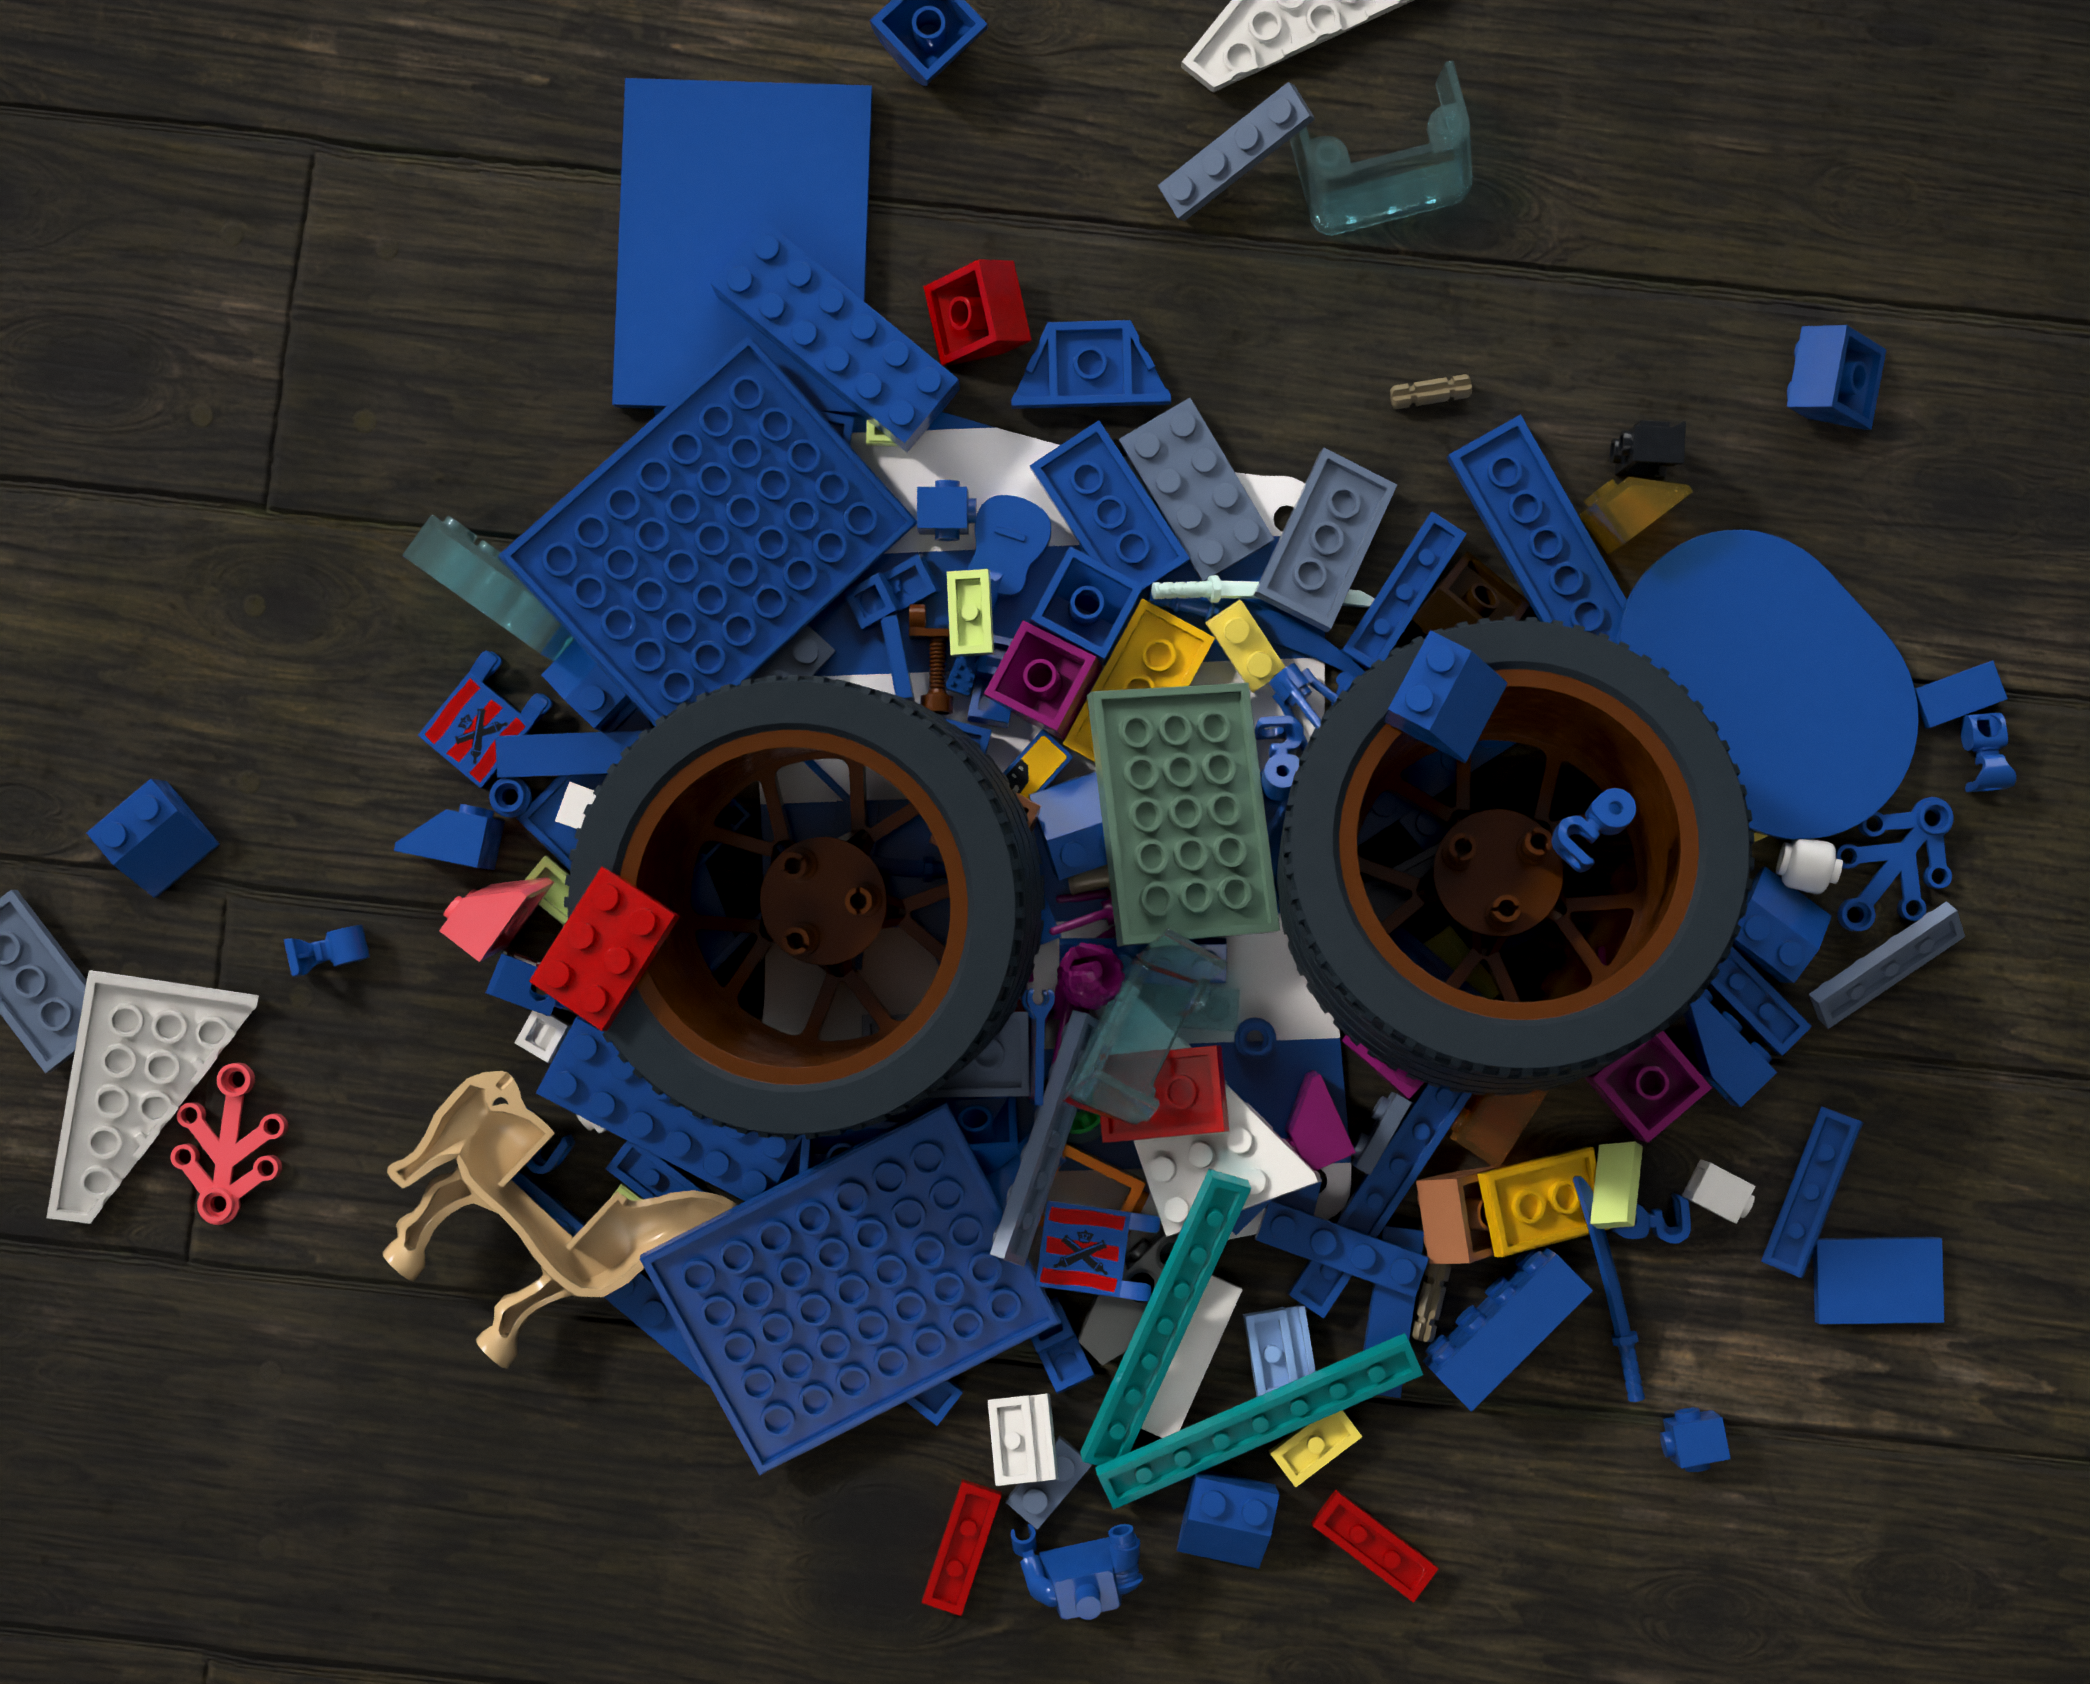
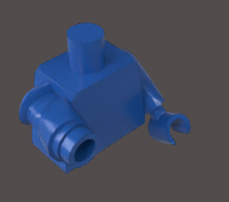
(1082, 1576)

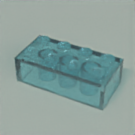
(480, 578)

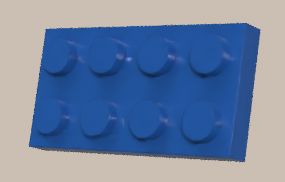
(1109, 507)

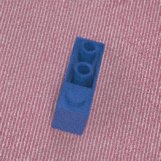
(1724, 1054)

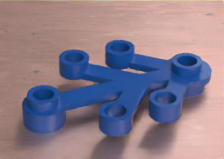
(1899, 859)

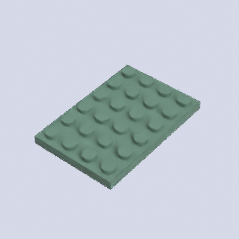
(1183, 812)

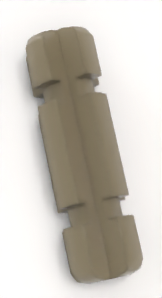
(1430, 391)
(1430, 1302)

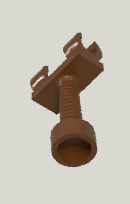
(936, 698)

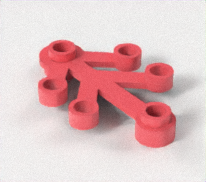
(226, 1150)

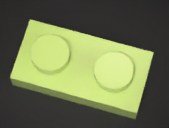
(970, 613)

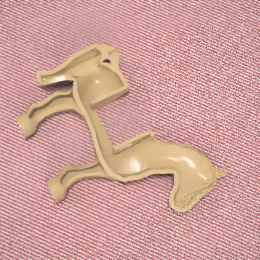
(490, 1151)

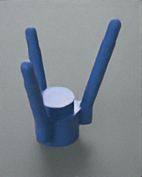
(1293, 689)

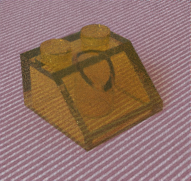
(1625, 509)

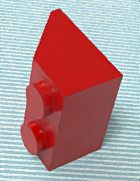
(977, 312)

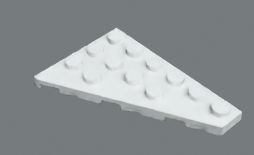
(1265, 32)
(132, 1068)
(1248, 1151)

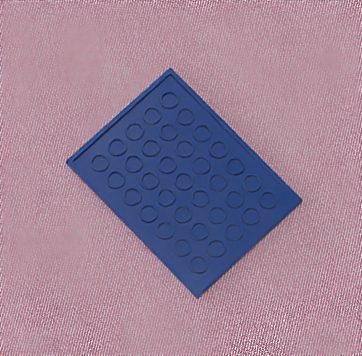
(696, 184)
(709, 536)
(848, 1288)

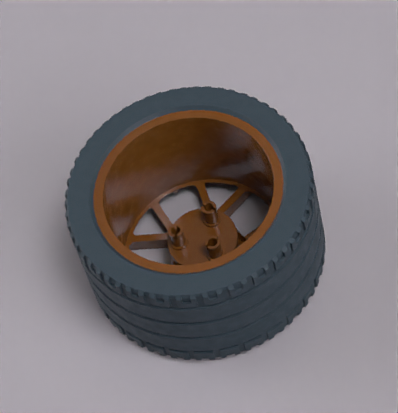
(1499, 870)
(816, 903)

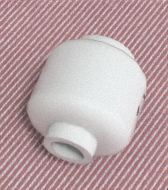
(1809, 865)

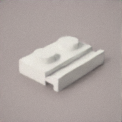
(1022, 1439)

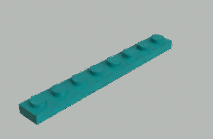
(1166, 1317)
(1259, 1421)

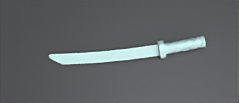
(1215, 589)

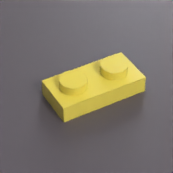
(1245, 645)
(1314, 1446)

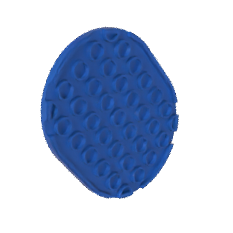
(1786, 672)

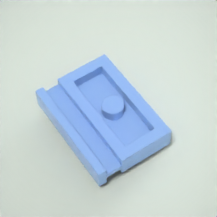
(1278, 1346)

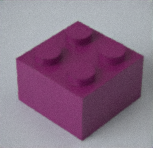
(1650, 1086)

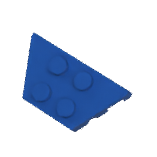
(1090, 368)

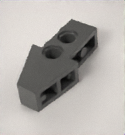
(1113, 1320)

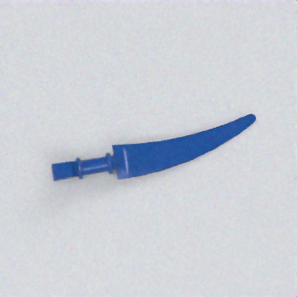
(1275, 626)

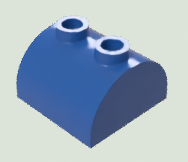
(927, 34)

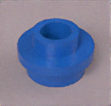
(498, 794)
(1268, 1041)

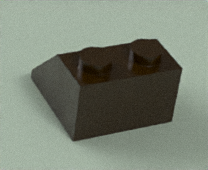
(1468, 595)

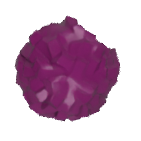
(1090, 976)

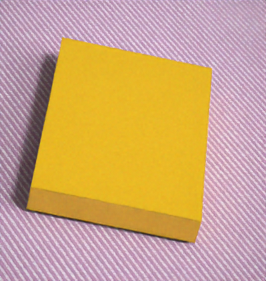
(1536, 1201)

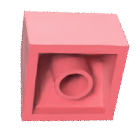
(492, 916)

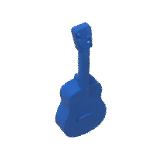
(1009, 541)

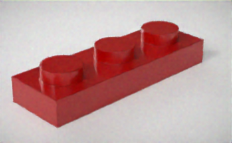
(1374, 1545)
(961, 1547)

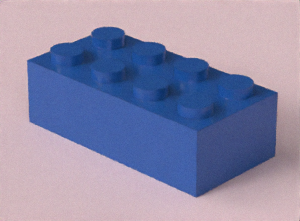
(1506, 1325)

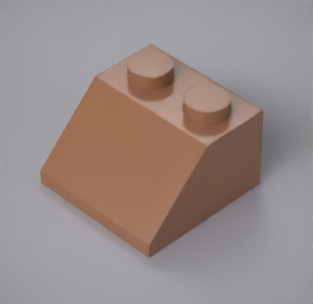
(1454, 1217)

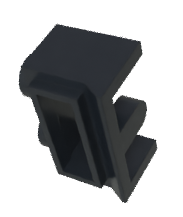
(1648, 449)

